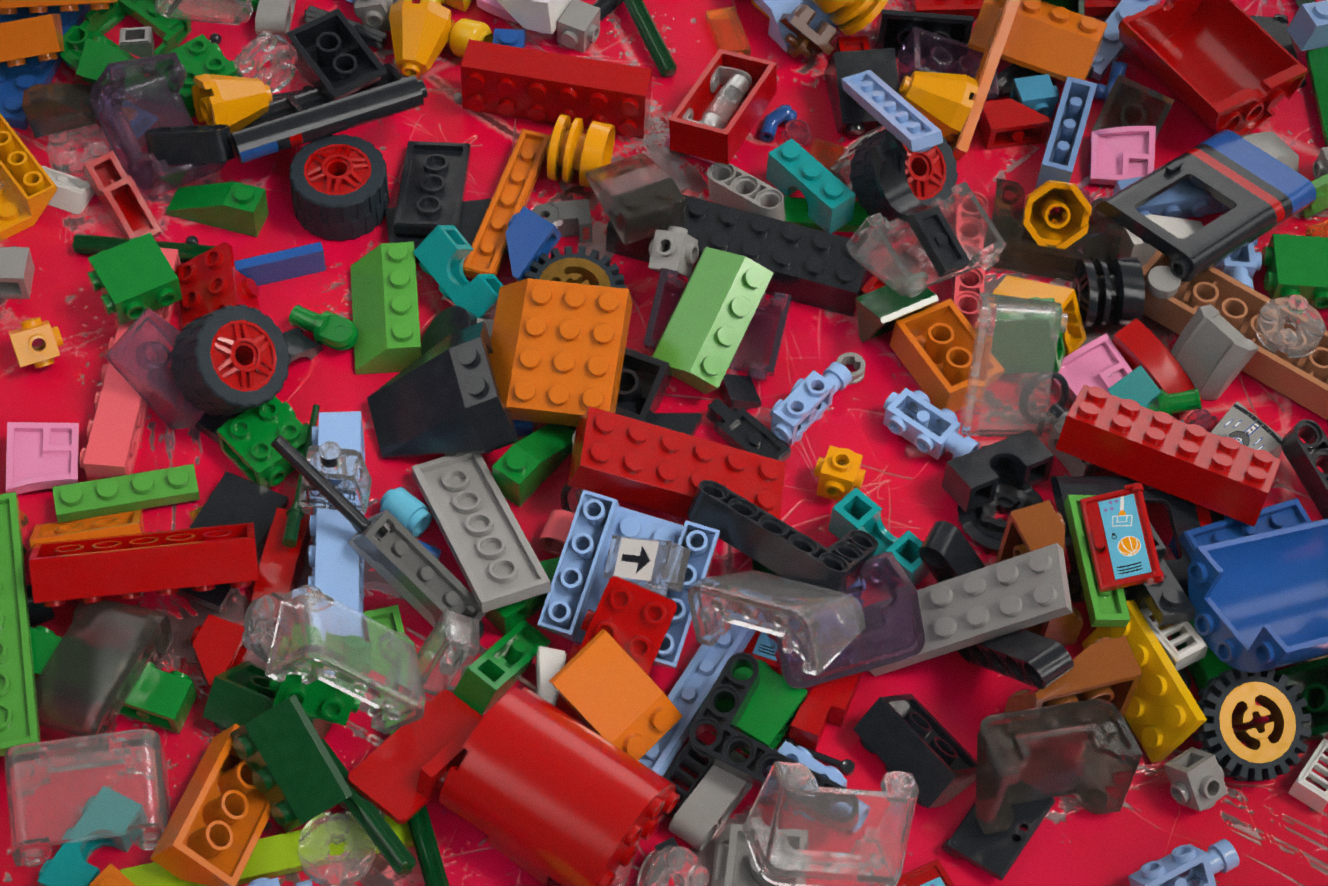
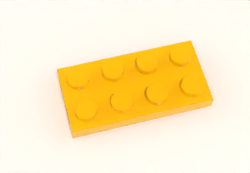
(1162, 705)

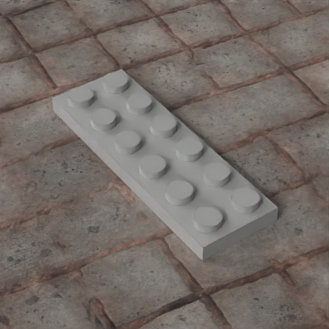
(480, 530)
(991, 603)

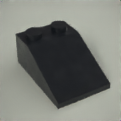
(334, 56)

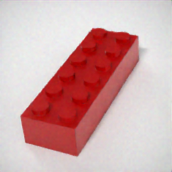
(550, 84)
(1168, 454)
(664, 466)
(143, 564)

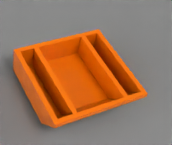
(559, 348)

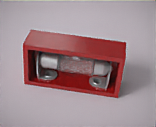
(723, 106)

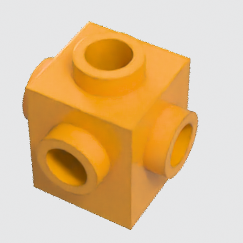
(31, 330)
(839, 473)

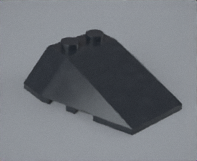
(444, 402)

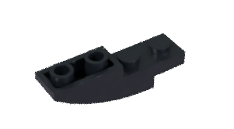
(1164, 599)

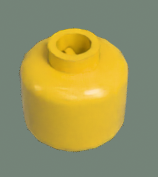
(468, 29)

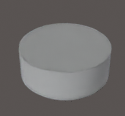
(1162, 282)

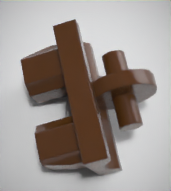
(816, 39)

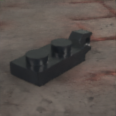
(746, 432)

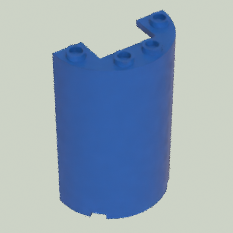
(1263, 597)

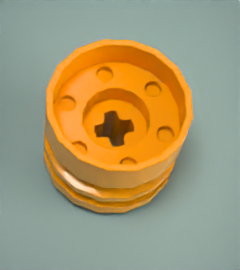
(851, 14)
(573, 150)

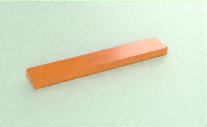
(985, 74)
(509, 198)

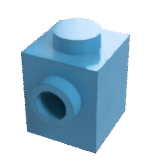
(1036, 93)

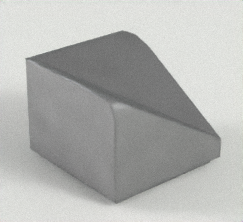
(137, 41)

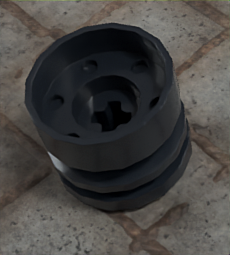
(1109, 291)

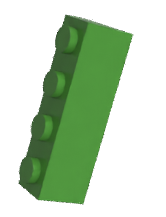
(386, 309)
(712, 318)

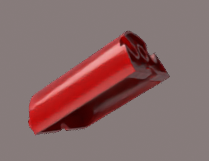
(1214, 60)
(555, 791)

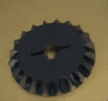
(981, 522)

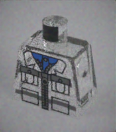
(344, 470)

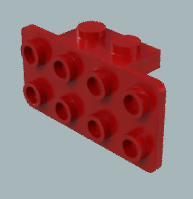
(213, 283)
(633, 619)
(416, 758)

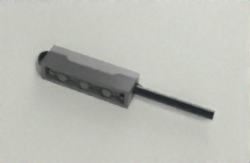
(393, 551)

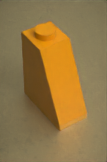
(1026, 288)

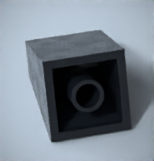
(847, 113)

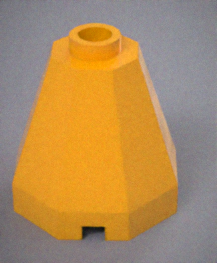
(418, 34)
(940, 98)
(230, 100)
(1056, 214)

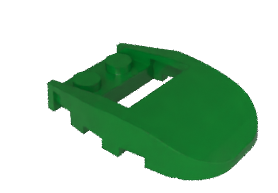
(100, 22)

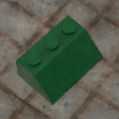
(242, 696)
(290, 764)

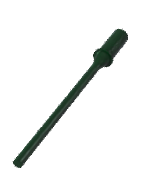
(295, 513)

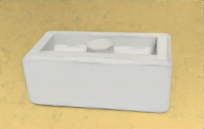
(72, 192)

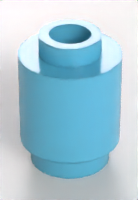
(407, 510)

